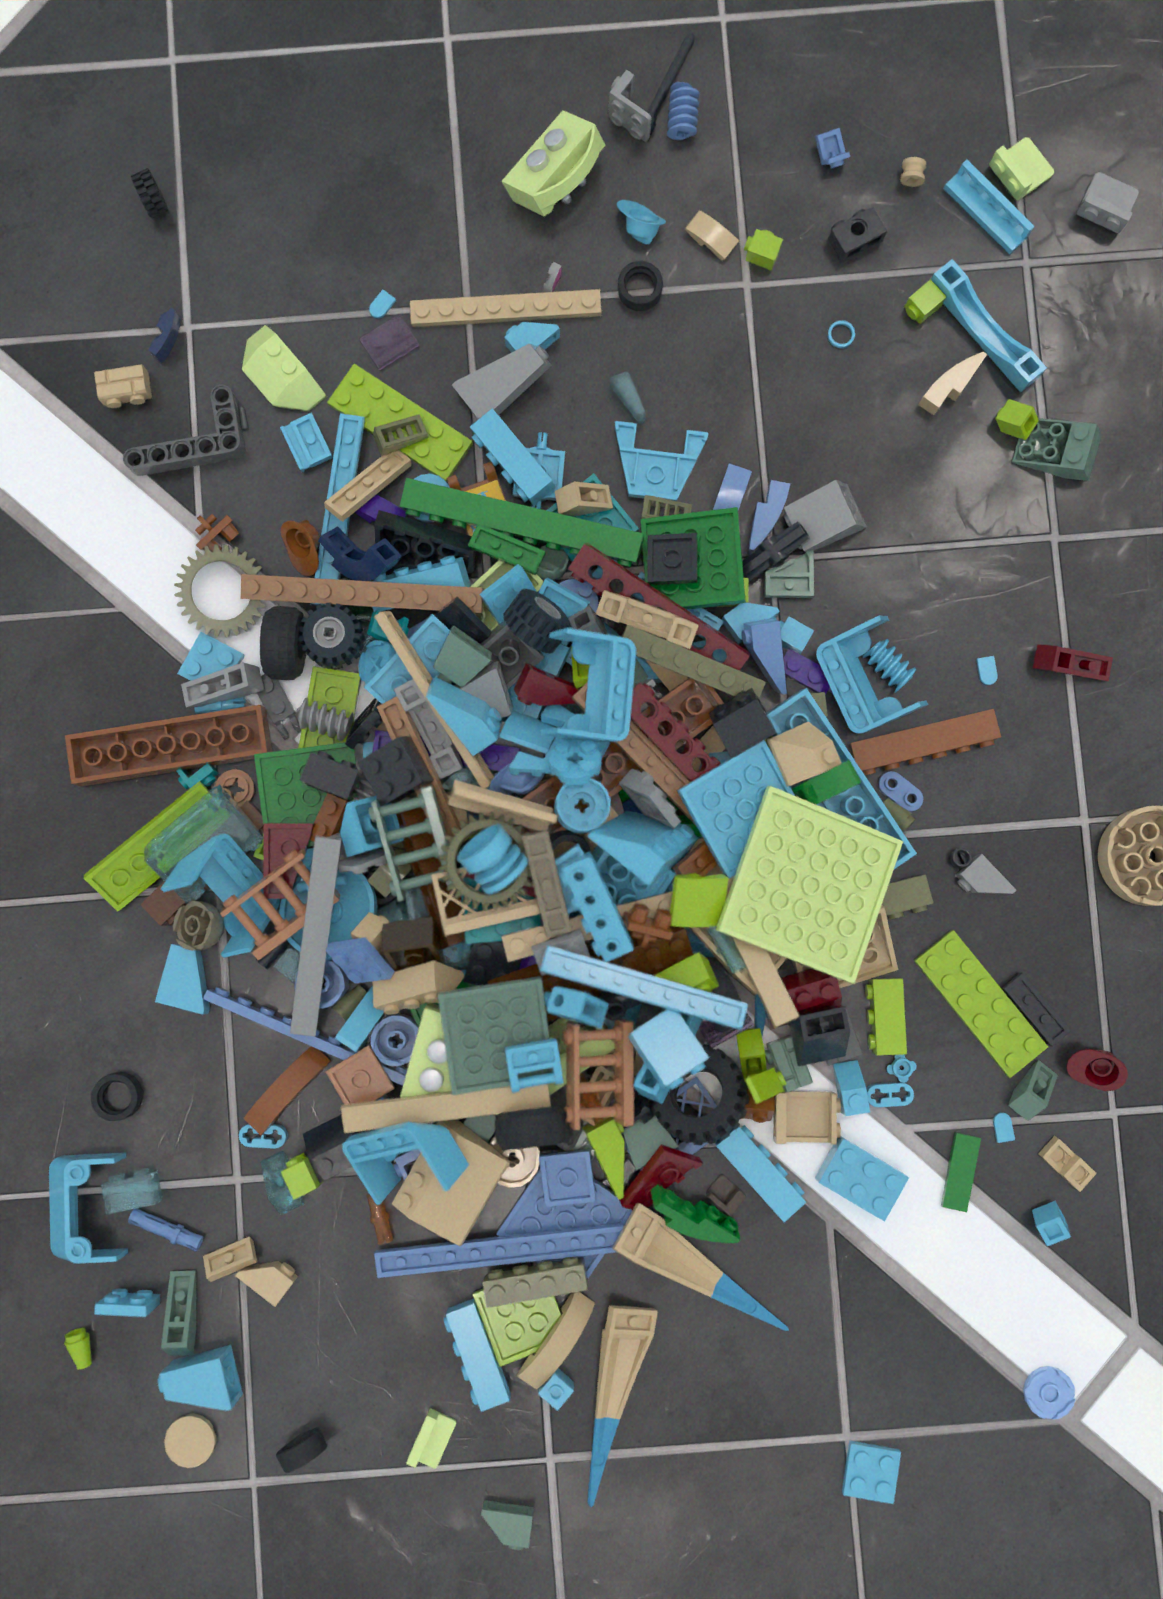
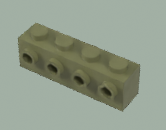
(535, 1282)

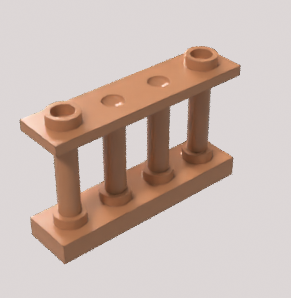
(283, 927)
(621, 1085)

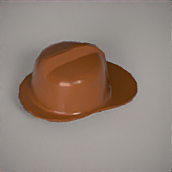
(301, 544)

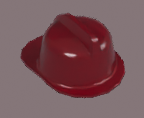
(1097, 1069)

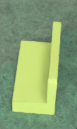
(431, 1439)

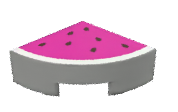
(555, 275)

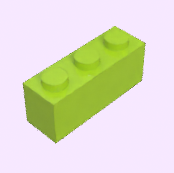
(886, 1016)

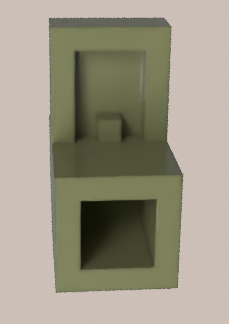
(382, 876)

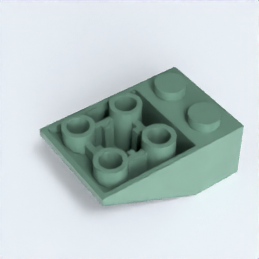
(1060, 448)

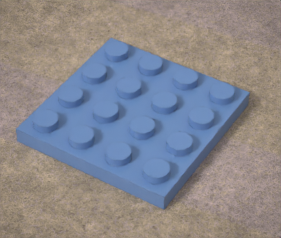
(532, 1216)

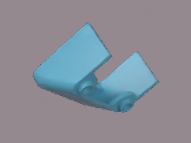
(850, 683)
(608, 687)
(227, 873)
(375, 1149)
(64, 1177)

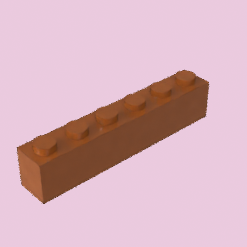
(925, 741)

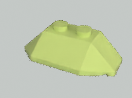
(279, 373)

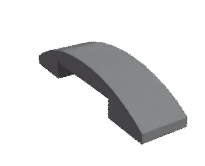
(442, 749)

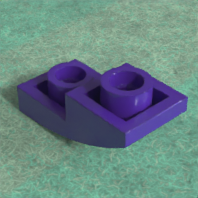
(370, 509)

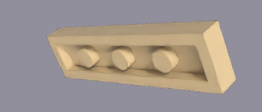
(367, 484)

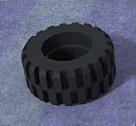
(722, 1118)

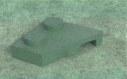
(791, 579)

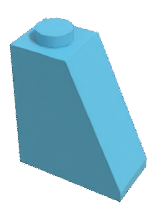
(183, 981)
(360, 1024)

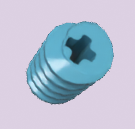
(890, 664)

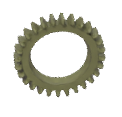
(186, 591)
(451, 863)

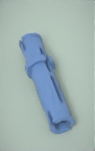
(160, 1227)

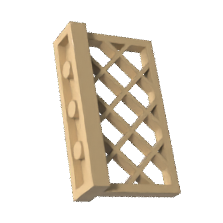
(483, 800)
(481, 918)

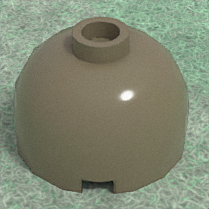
(198, 925)

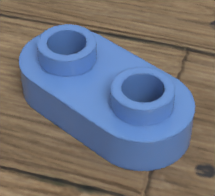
(900, 791)

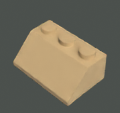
(414, 987)

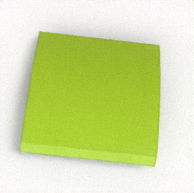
(698, 900)

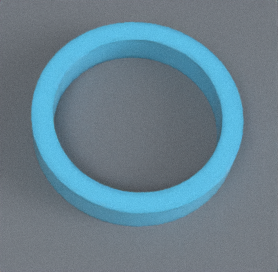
(847, 324)

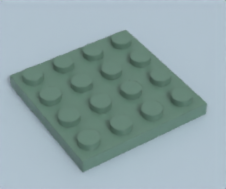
(482, 1023)

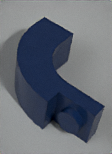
(355, 562)

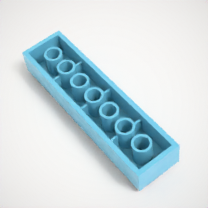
(856, 803)

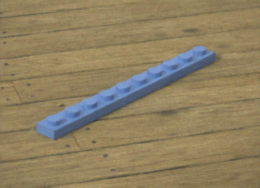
(266, 1017)
(497, 1250)

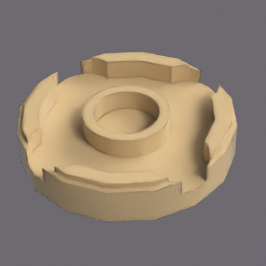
(190, 1440)

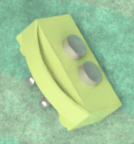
(555, 164)
(428, 1064)

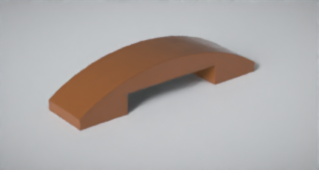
(286, 1089)

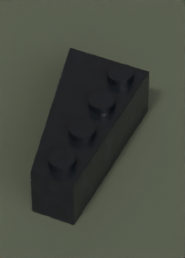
(422, 541)

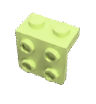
(1021, 168)

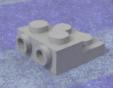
(649, 798)

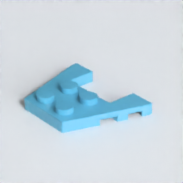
(656, 471)
(556, 716)

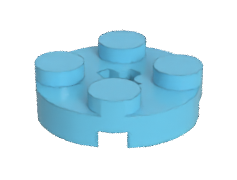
(568, 750)

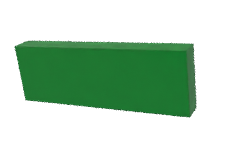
(506, 549)
(960, 1172)

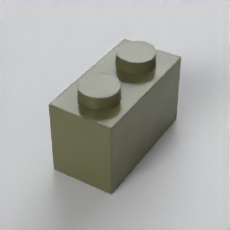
(907, 895)

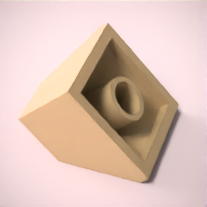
(803, 753)

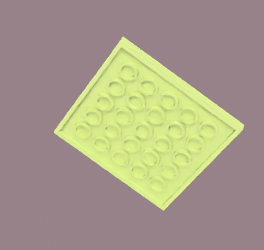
(809, 885)

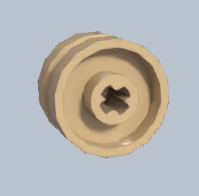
(519, 1170)

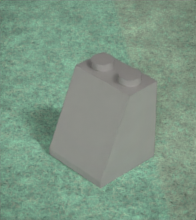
(826, 515)

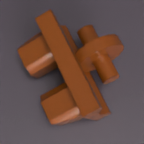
(224, 527)
(647, 928)

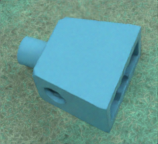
(576, 1006)

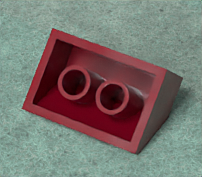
(810, 992)

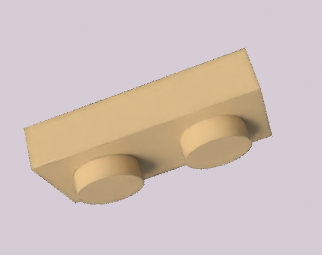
(229, 1259)

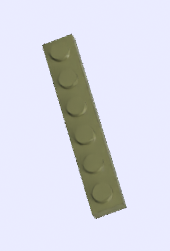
(691, 663)

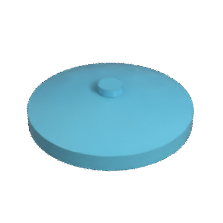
(355, 902)

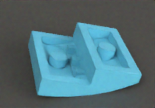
(527, 732)

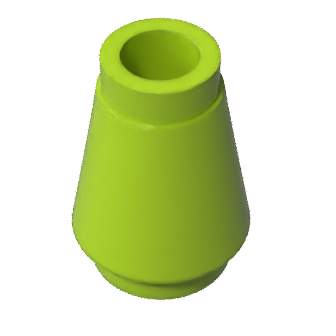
(78, 1346)

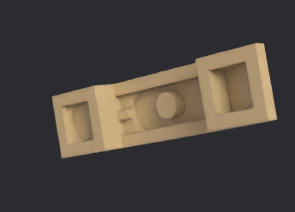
(647, 618)
(559, 1342)

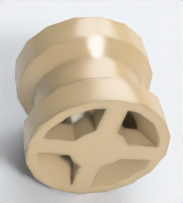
(913, 171)

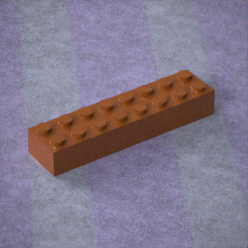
(167, 745)

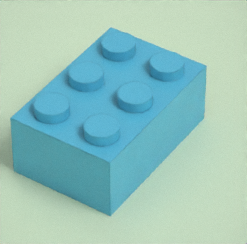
(861, 1178)

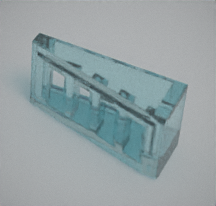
(625, 390)

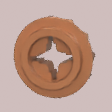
(244, 781)

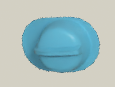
(640, 221)

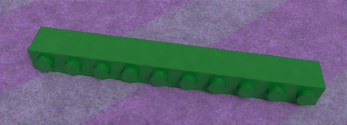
(519, 521)

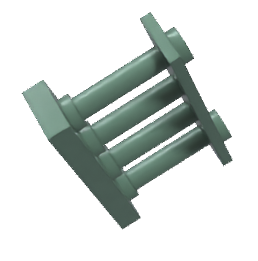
(433, 824)

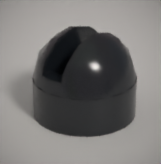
(964, 856)

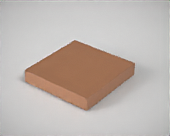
(360, 1078)

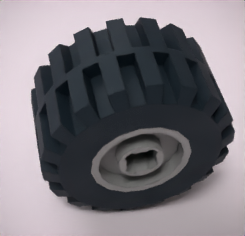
(534, 618)
(331, 636)

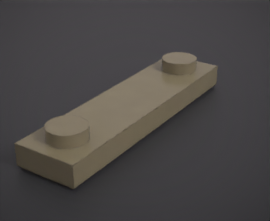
(547, 883)

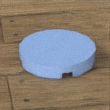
(1049, 1392)

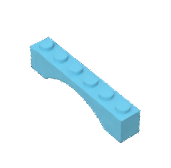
(1012, 358)

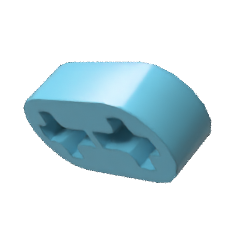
(890, 1100)
(263, 1141)

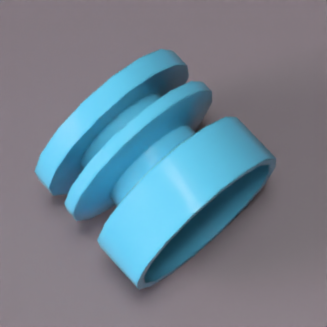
(590, 793)
(493, 859)

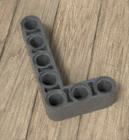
(196, 444)

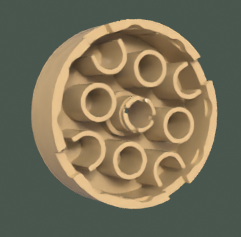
(1126, 853)

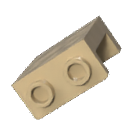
(806, 1117)

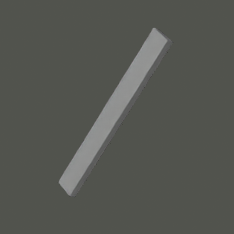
(315, 935)

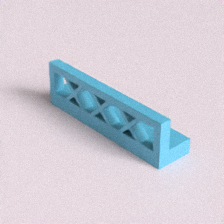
(989, 207)

